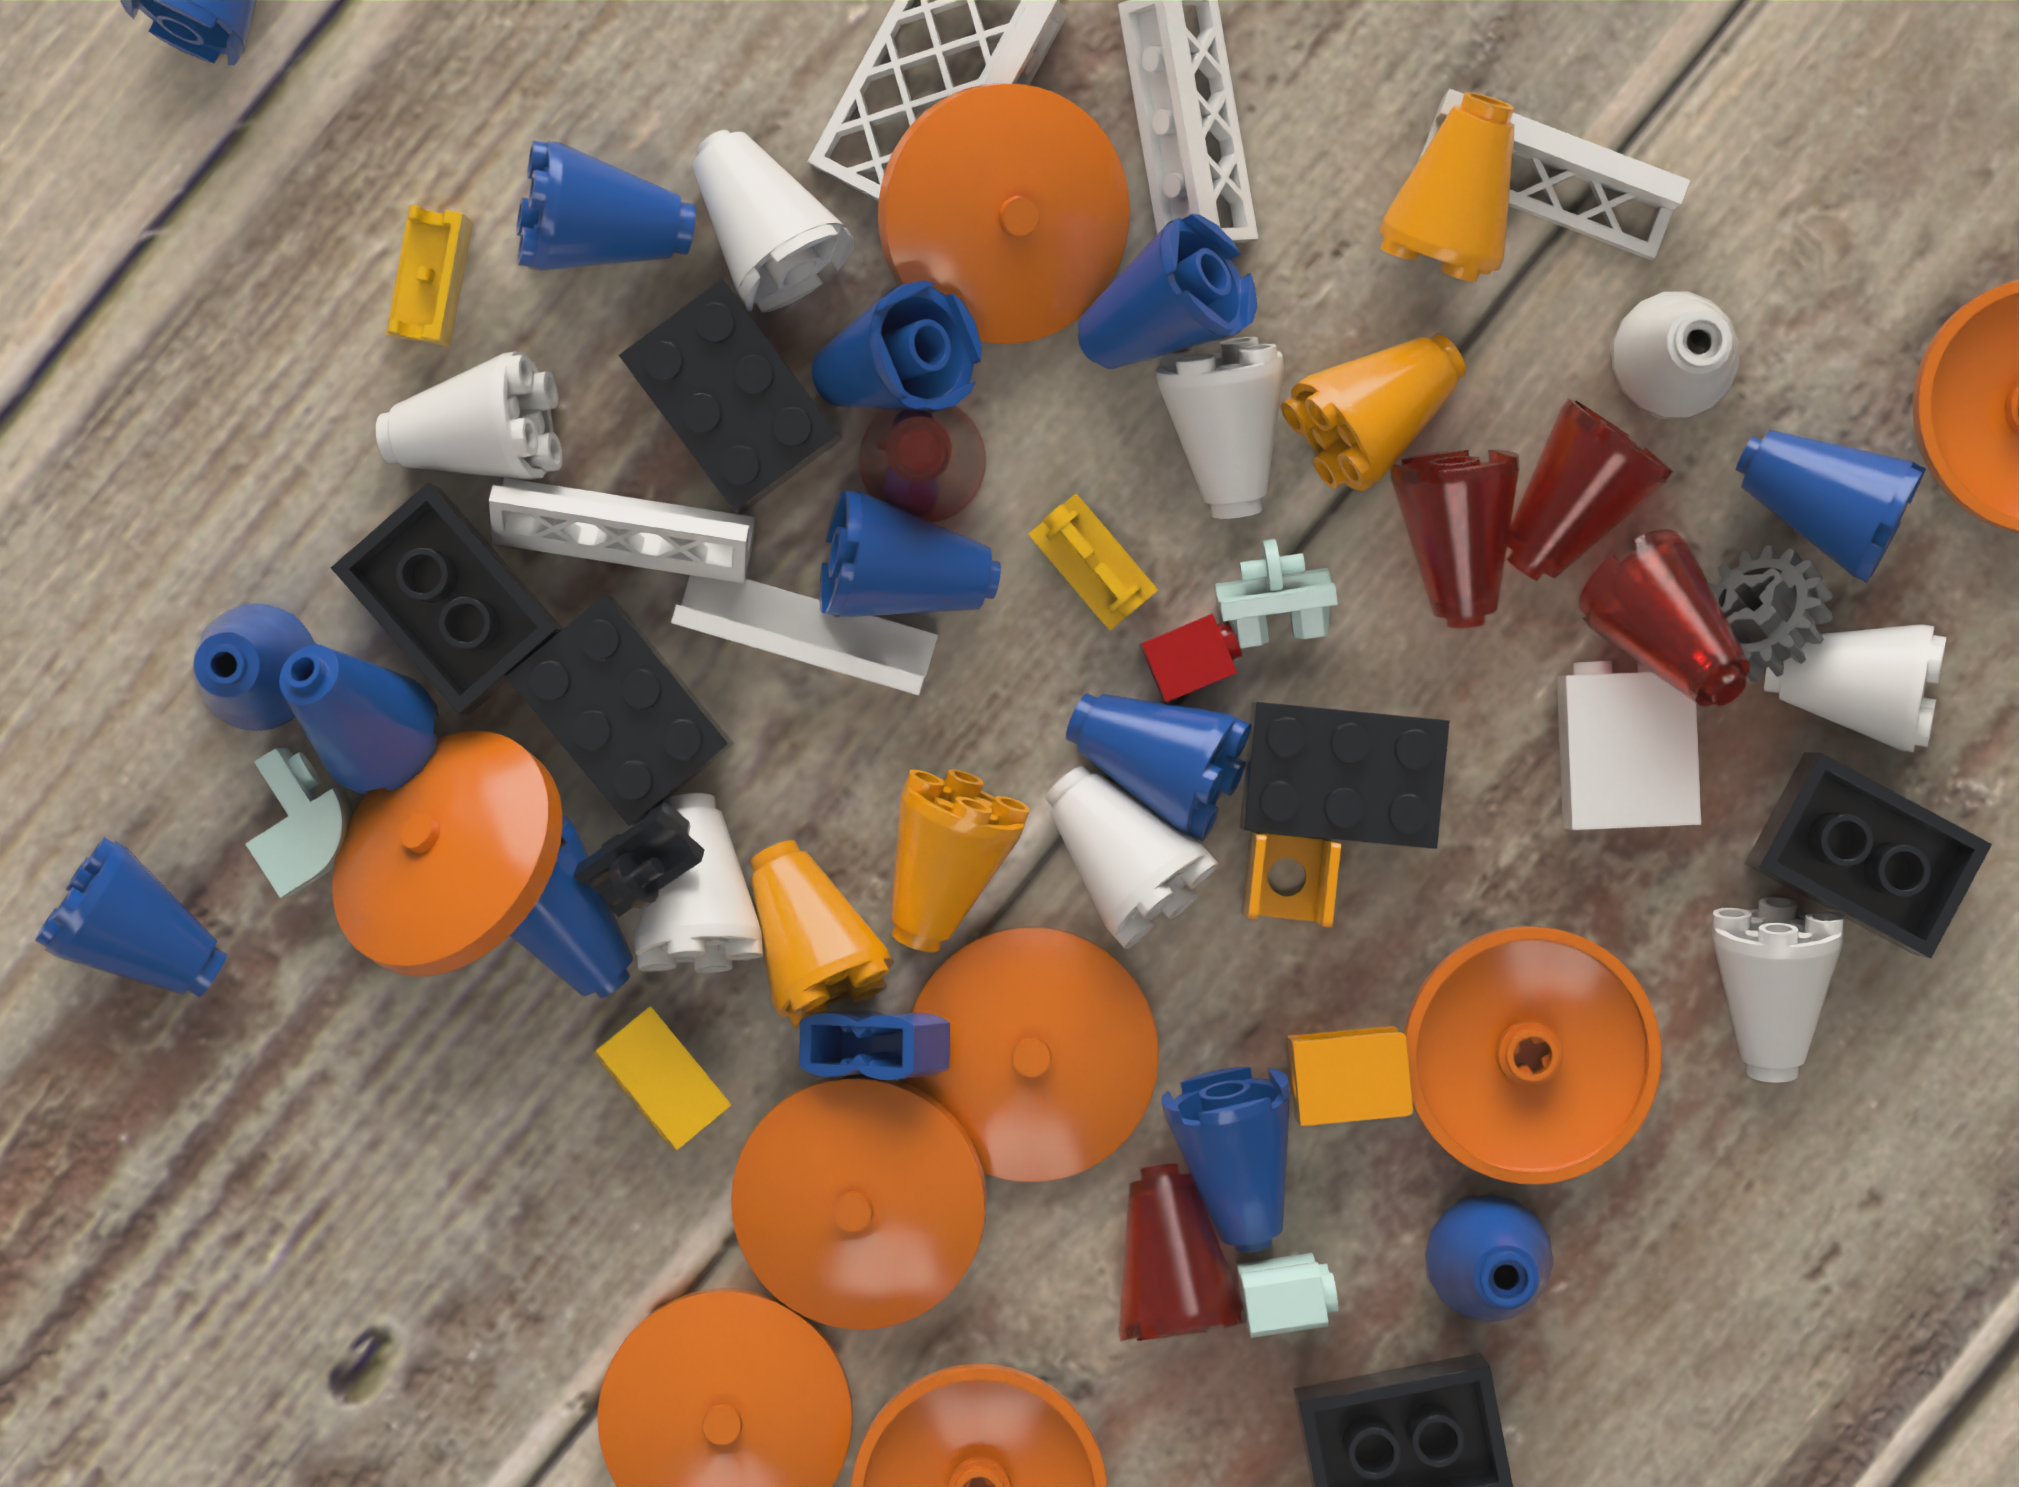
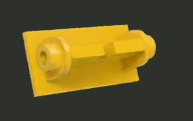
(1092, 561)

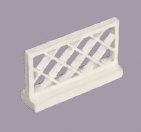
(1013, 61)

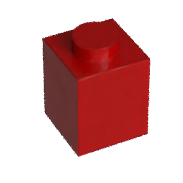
(1191, 656)

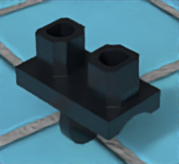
(641, 860)

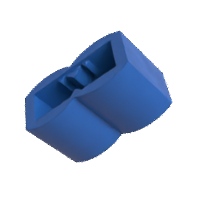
(874, 1044)

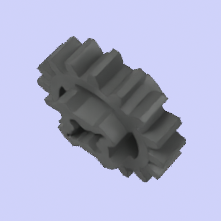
(1773, 607)

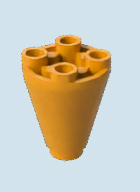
(1458, 193)
(1372, 408)
(947, 852)
(812, 936)

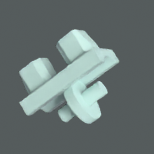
(1276, 587)

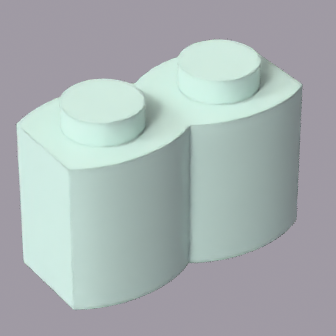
(1286, 1294)

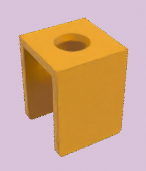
(1317, 896)
(1349, 1075)

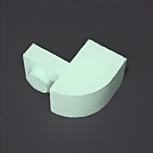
(312, 834)

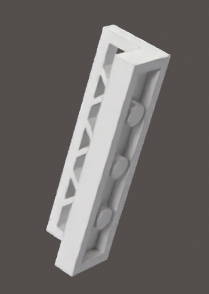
(1177, 118)
(1594, 165)
(621, 530)
(798, 630)

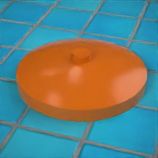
(1007, 208)
(1971, 407)
(448, 857)
(1044, 1051)
(1532, 1054)
(859, 1202)
(725, 1397)
(979, 1431)

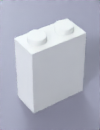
(1626, 750)

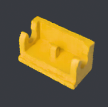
(429, 276)
(662, 1079)

